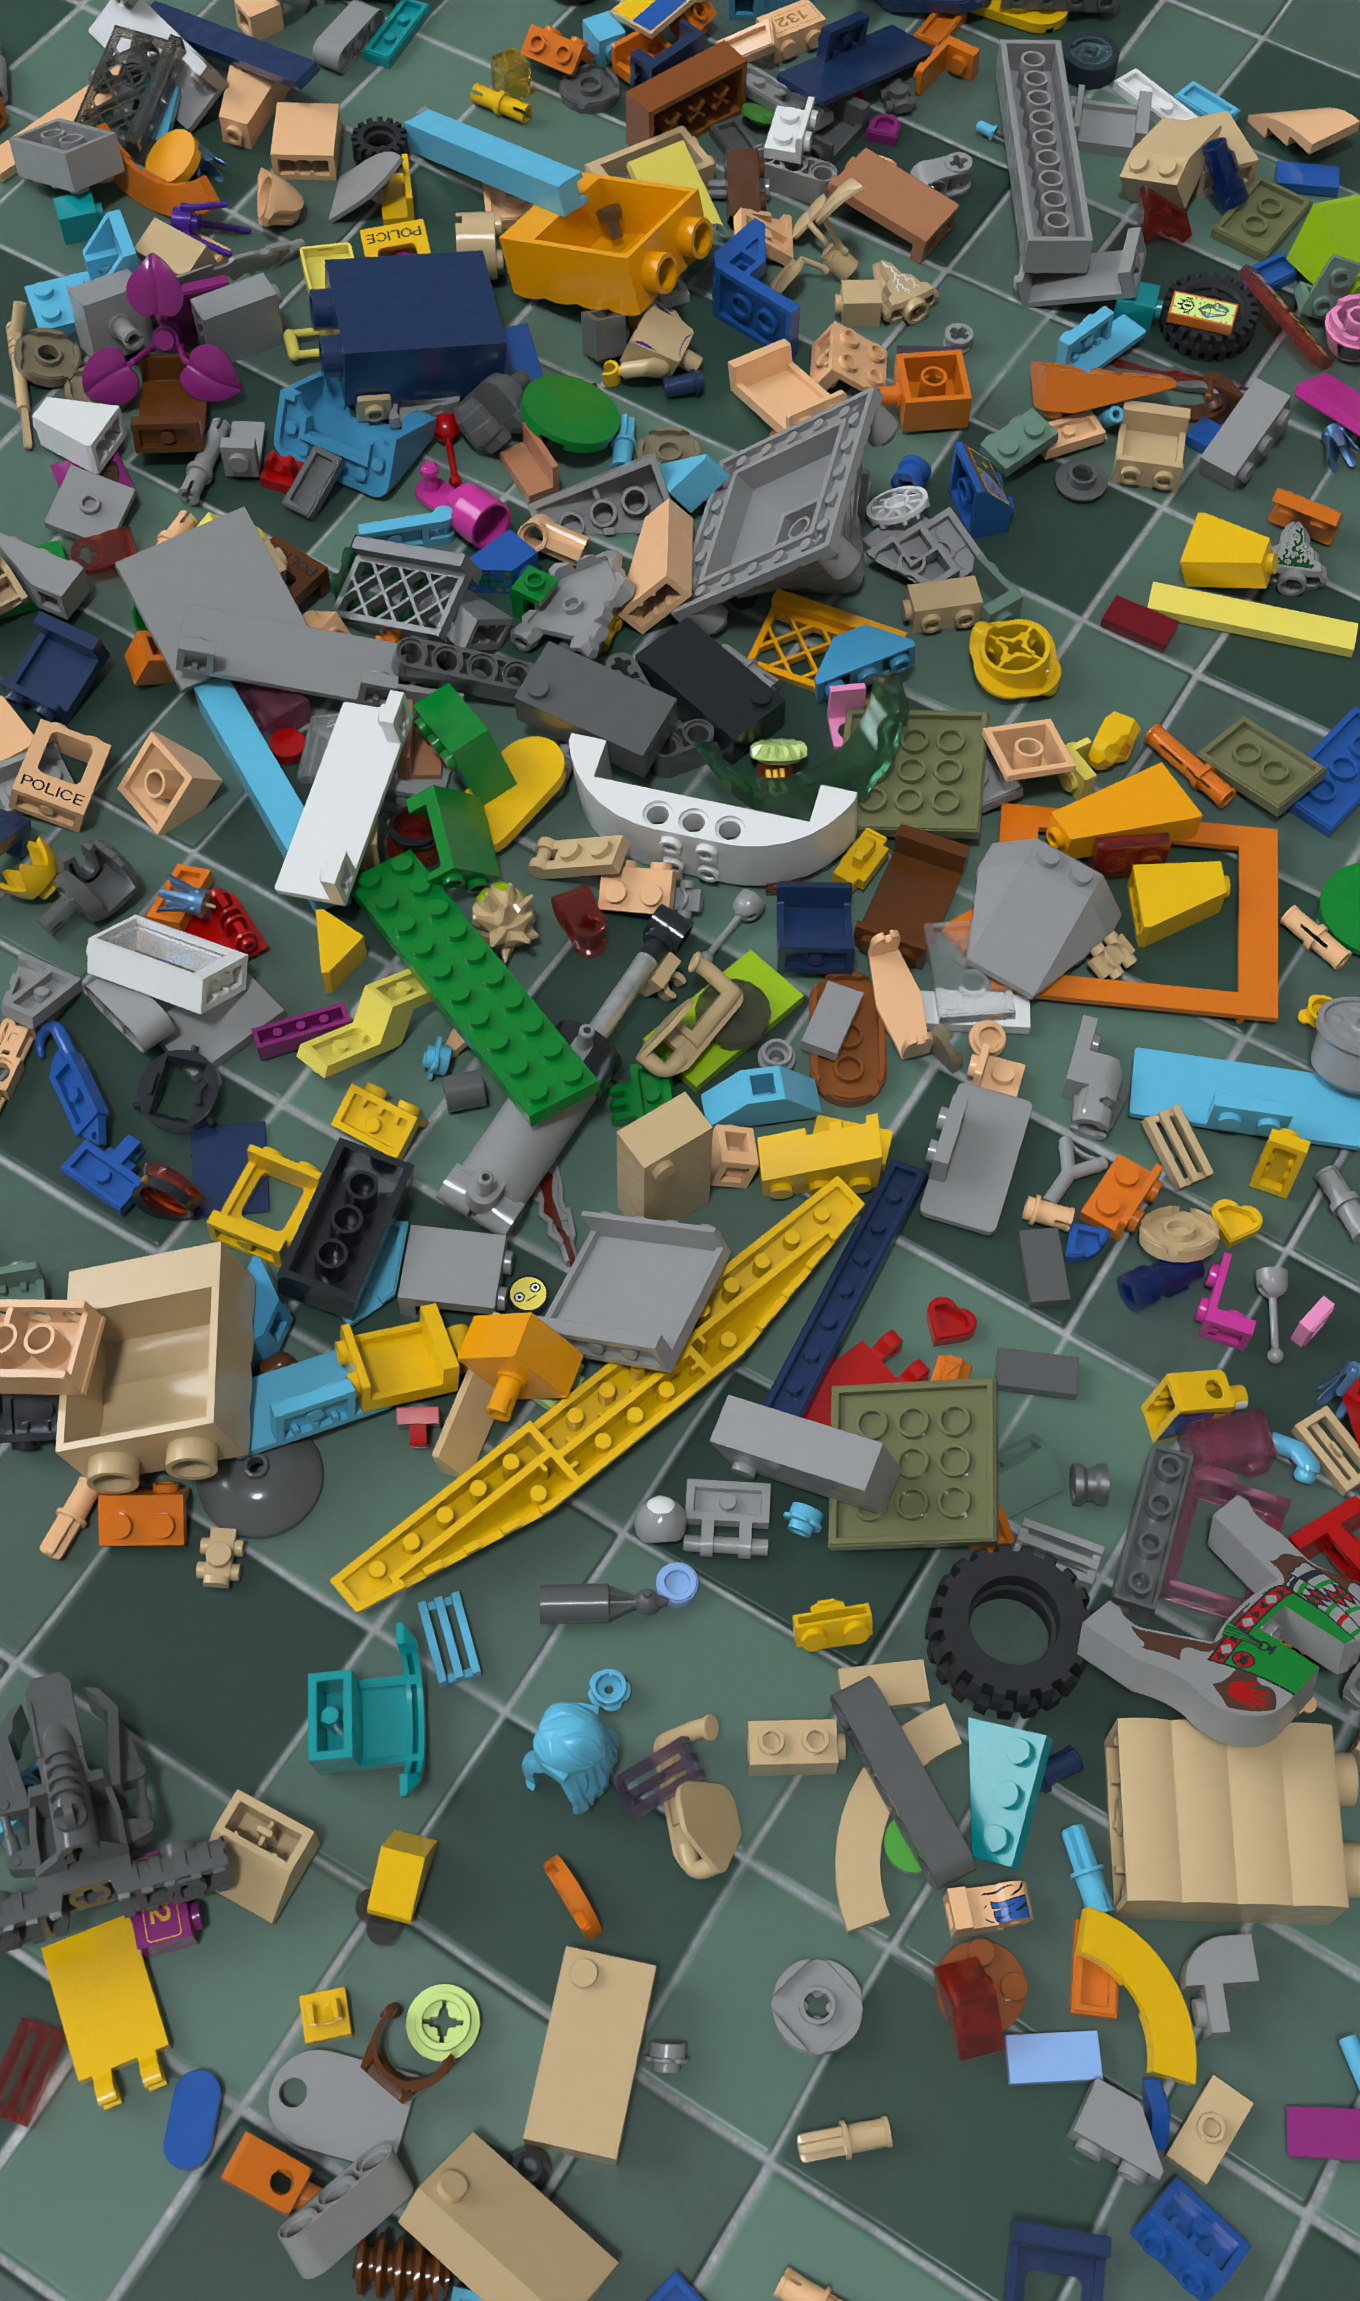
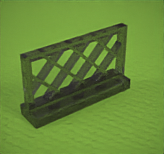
(155, 93)

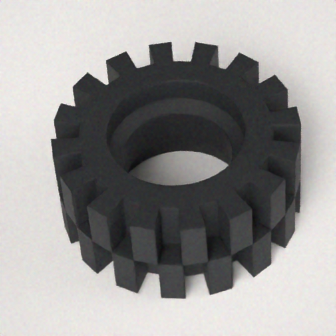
(376, 134)

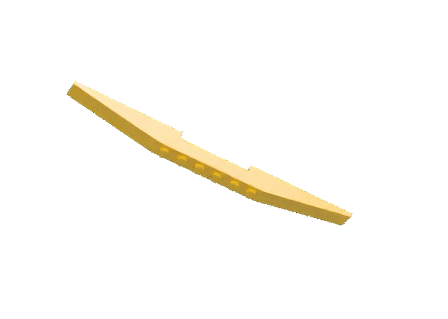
(603, 1415)

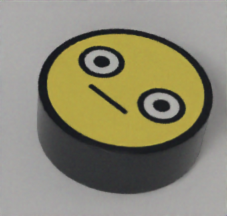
(528, 1295)

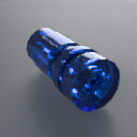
(1223, 171)
(1163, 1278)

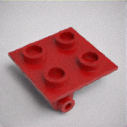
(228, 925)

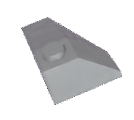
(609, 501)

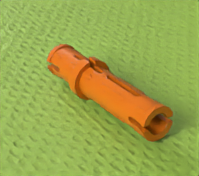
(1201, 775)

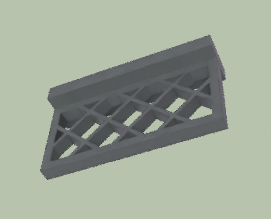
(418, 563)

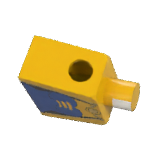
(1190, 1398)

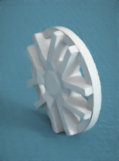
(898, 506)

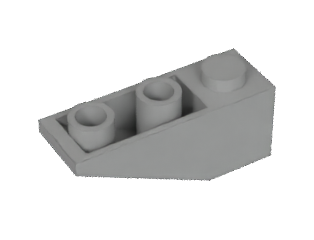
(46, 578)

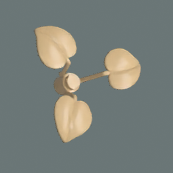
(835, 255)

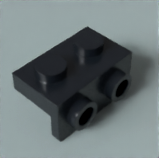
(29, 1419)

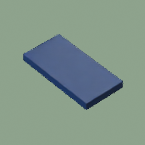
(1339, 792)

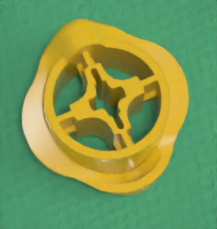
(1016, 667)

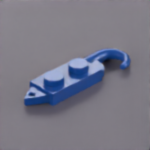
(74, 1084)

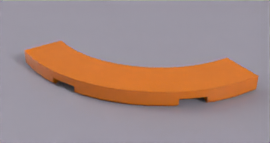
(157, 193)

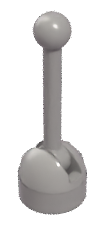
(746, 907)
(1271, 1284)

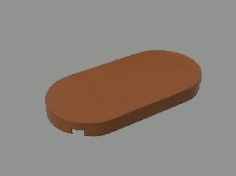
(862, 1063)

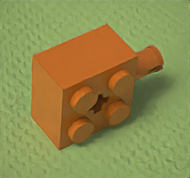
(929, 390)

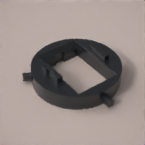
(207, 1099)

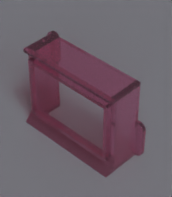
(1219, 1488)

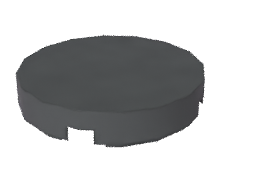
(590, 89)

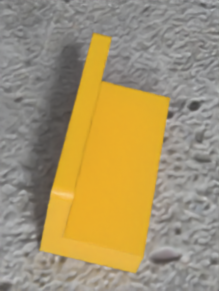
(398, 199)

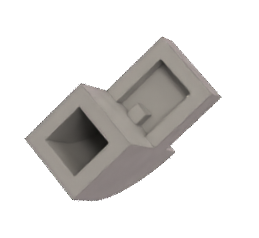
(1217, 1967)

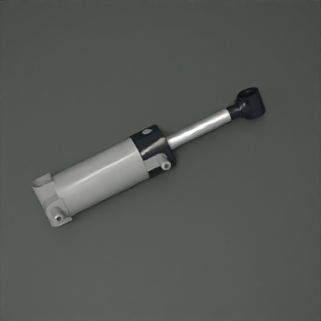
(512, 1154)

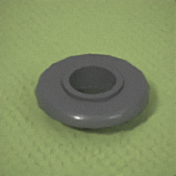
(1081, 490)

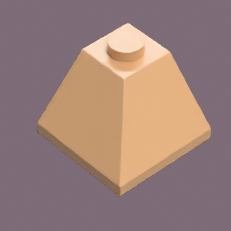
(1028, 750)
(168, 783)

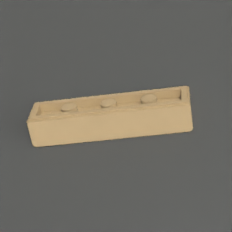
(465, 1427)

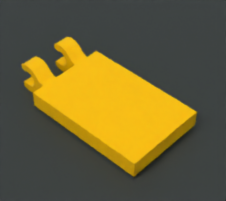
(107, 2007)

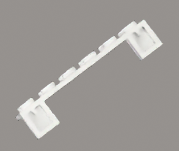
(345, 801)

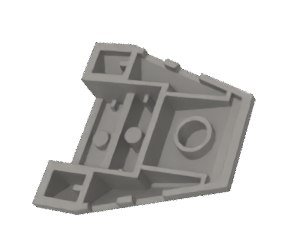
(1036, 915)

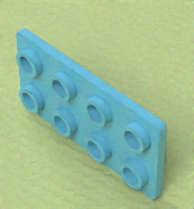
(301, 1402)

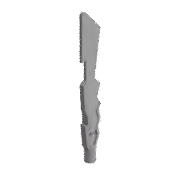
(246, 262)

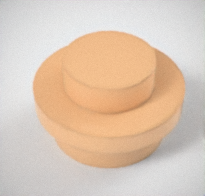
(987, 1032)

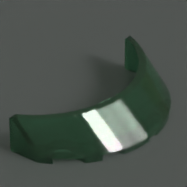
(852, 768)

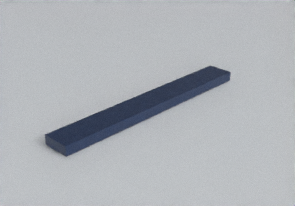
(239, 48)
(846, 1289)

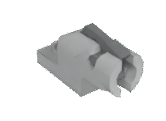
(1093, 1085)

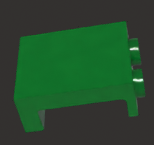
(460, 838)

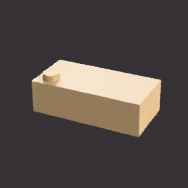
(665, 1162)
(590, 2056)
(503, 2232)

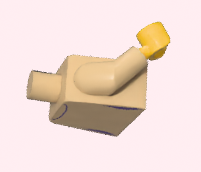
(654, 348)

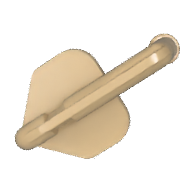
(691, 1043)
(701, 1814)

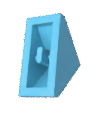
(693, 479)

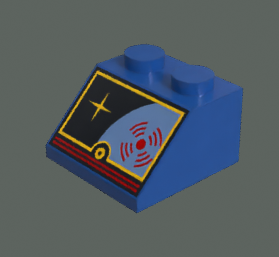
(978, 493)

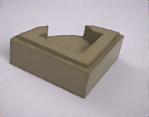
(943, 1049)

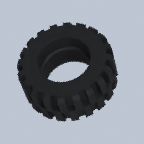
(984, 1679)

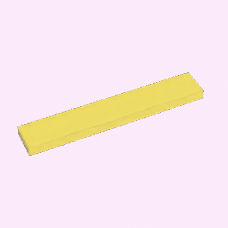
(1254, 619)

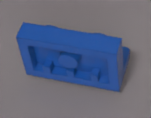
(1190, 2240)

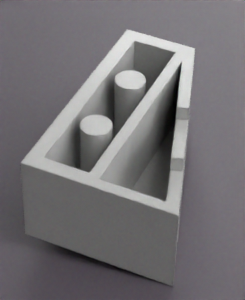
(1246, 435)

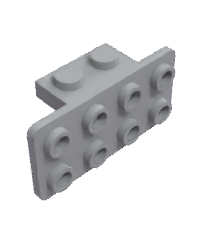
(974, 1158)

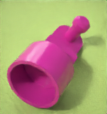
(475, 511)

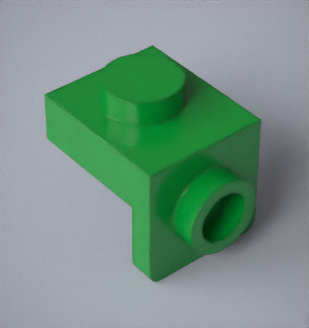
(530, 588)

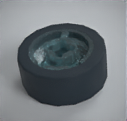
(1090, 60)

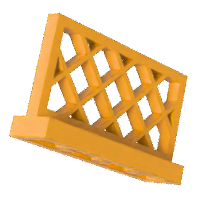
(811, 618)

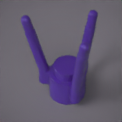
(189, 222)

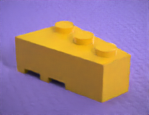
(806, 1163)

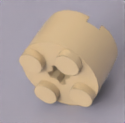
(481, 232)

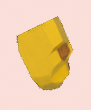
(1113, 741)

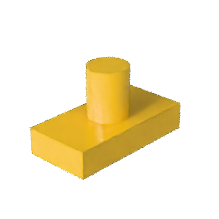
(1280, 1162)

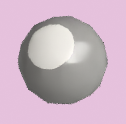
(660, 1520)

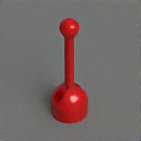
(447, 432)

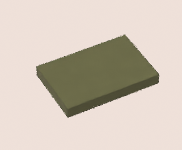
(1262, 220)
(1262, 766)

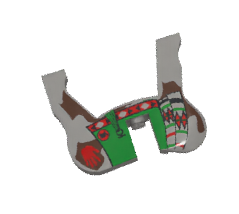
(1246, 1680)

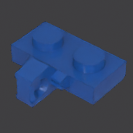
(107, 1173)

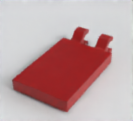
(863, 1366)

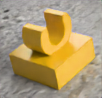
(325, 2016)

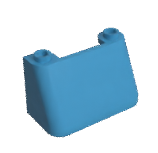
(374, 453)

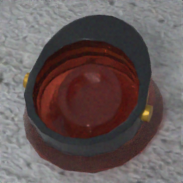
(411, 832)
(166, 1193)

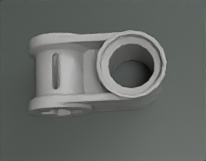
(945, 176)

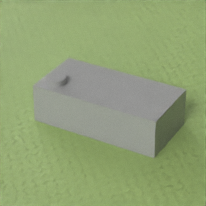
(805, 1454)

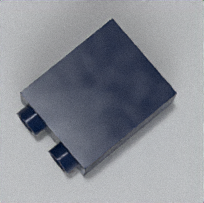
(408, 325)

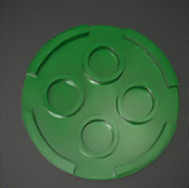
(570, 413)
(1341, 907)

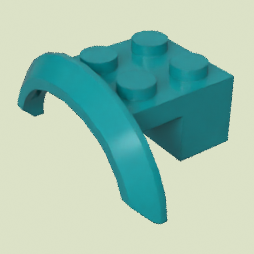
(370, 1720)

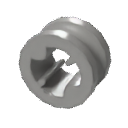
(959, 336)

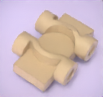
(1108, 958)
(219, 1555)

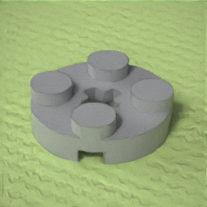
(844, 2007)

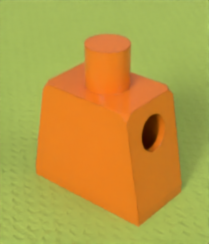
(256, 2163)

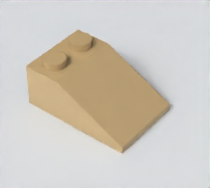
(1169, 160)

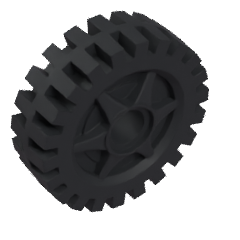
(1204, 342)

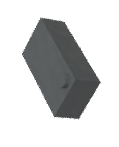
(588, 699)

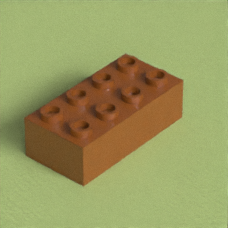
(689, 94)

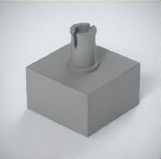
(106, 317)

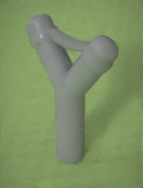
(1070, 1171)

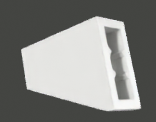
(80, 431)

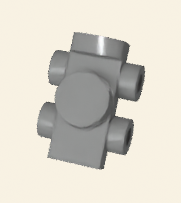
(688, 899)

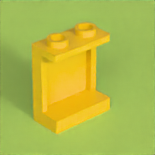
(400, 1361)

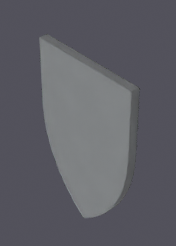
(363, 183)

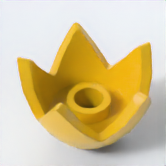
(36, 878)

